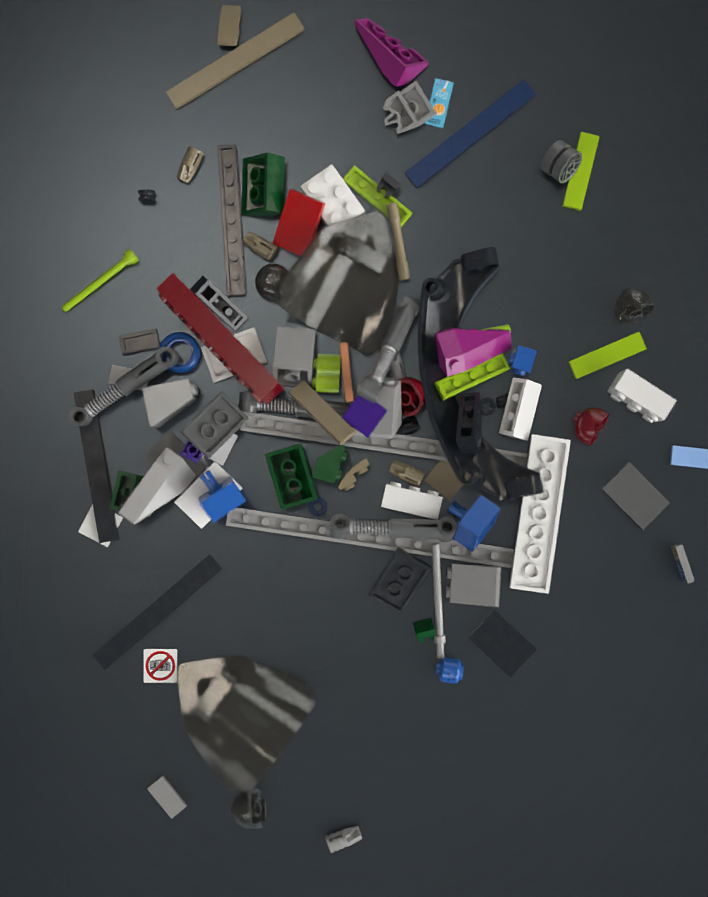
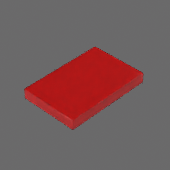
(298, 222)

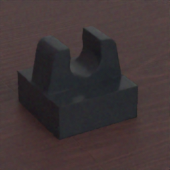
(389, 184)

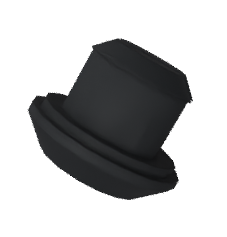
(503, 400)

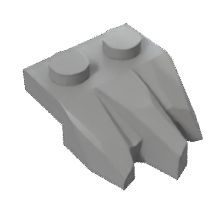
(408, 108)

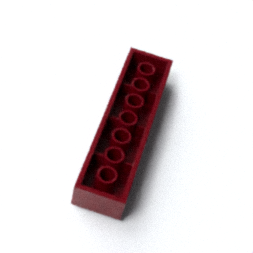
(216, 335)

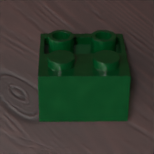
(328, 465)
(124, 487)

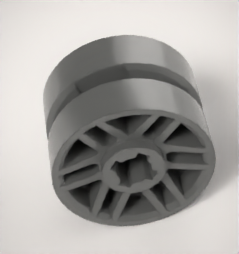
(561, 161)

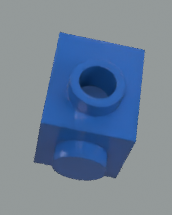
(522, 360)

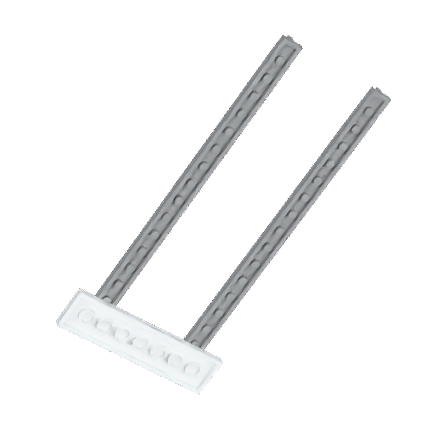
(538, 518)

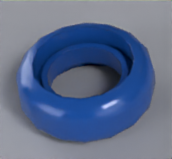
(195, 353)

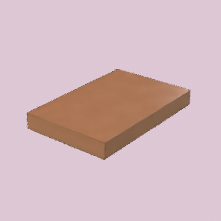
(346, 372)

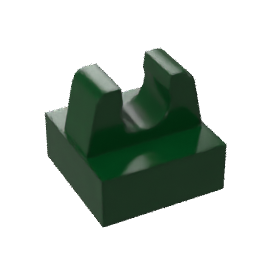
(424, 629)

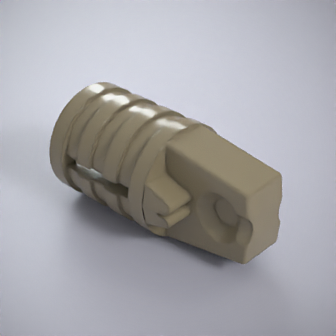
(189, 164)
(260, 245)
(407, 472)

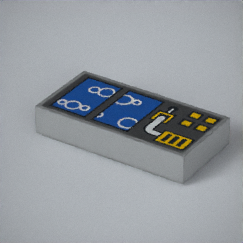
(682, 563)

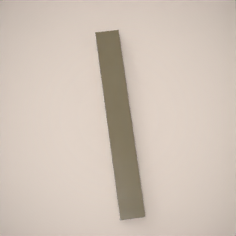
(235, 60)

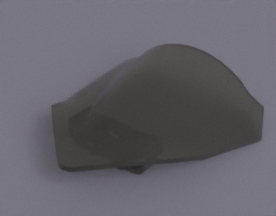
(346, 283)
(240, 715)

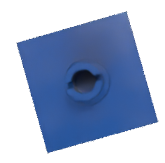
(220, 497)
(475, 522)

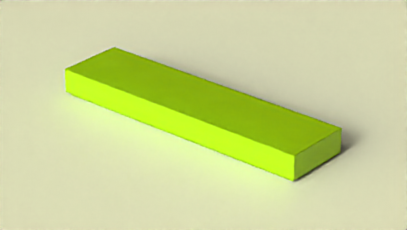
(579, 181)
(367, 188)
(607, 355)
(462, 381)

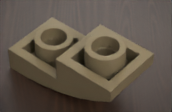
(229, 25)
(349, 479)

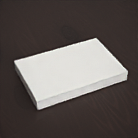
(249, 340)
(189, 500)

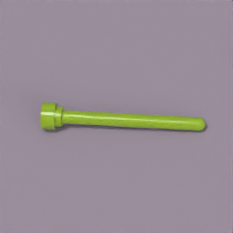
(128, 259)

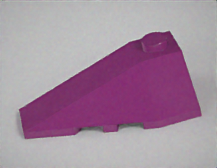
(393, 59)
(465, 349)

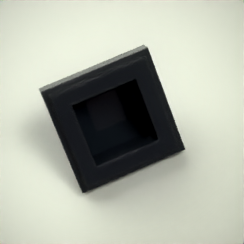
(409, 425)

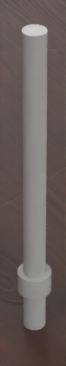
(439, 638)

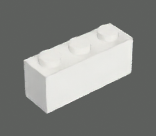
(520, 409)
(412, 500)

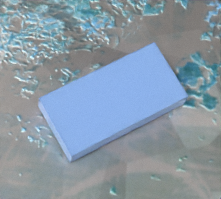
(689, 457)

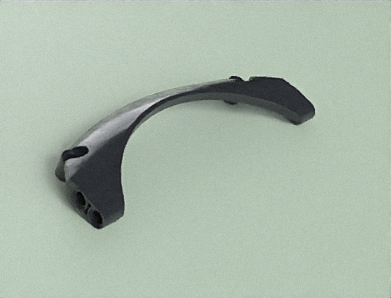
(444, 310)

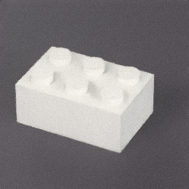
(333, 191)
(641, 396)

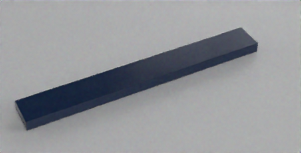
(470, 133)

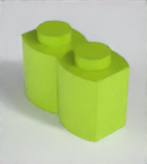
(328, 373)

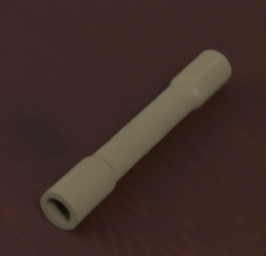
(394, 219)

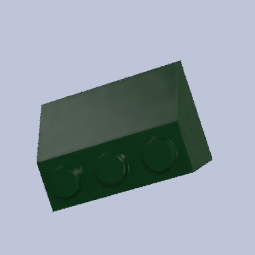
(263, 185)
(291, 476)

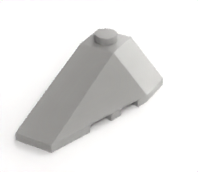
(163, 482)

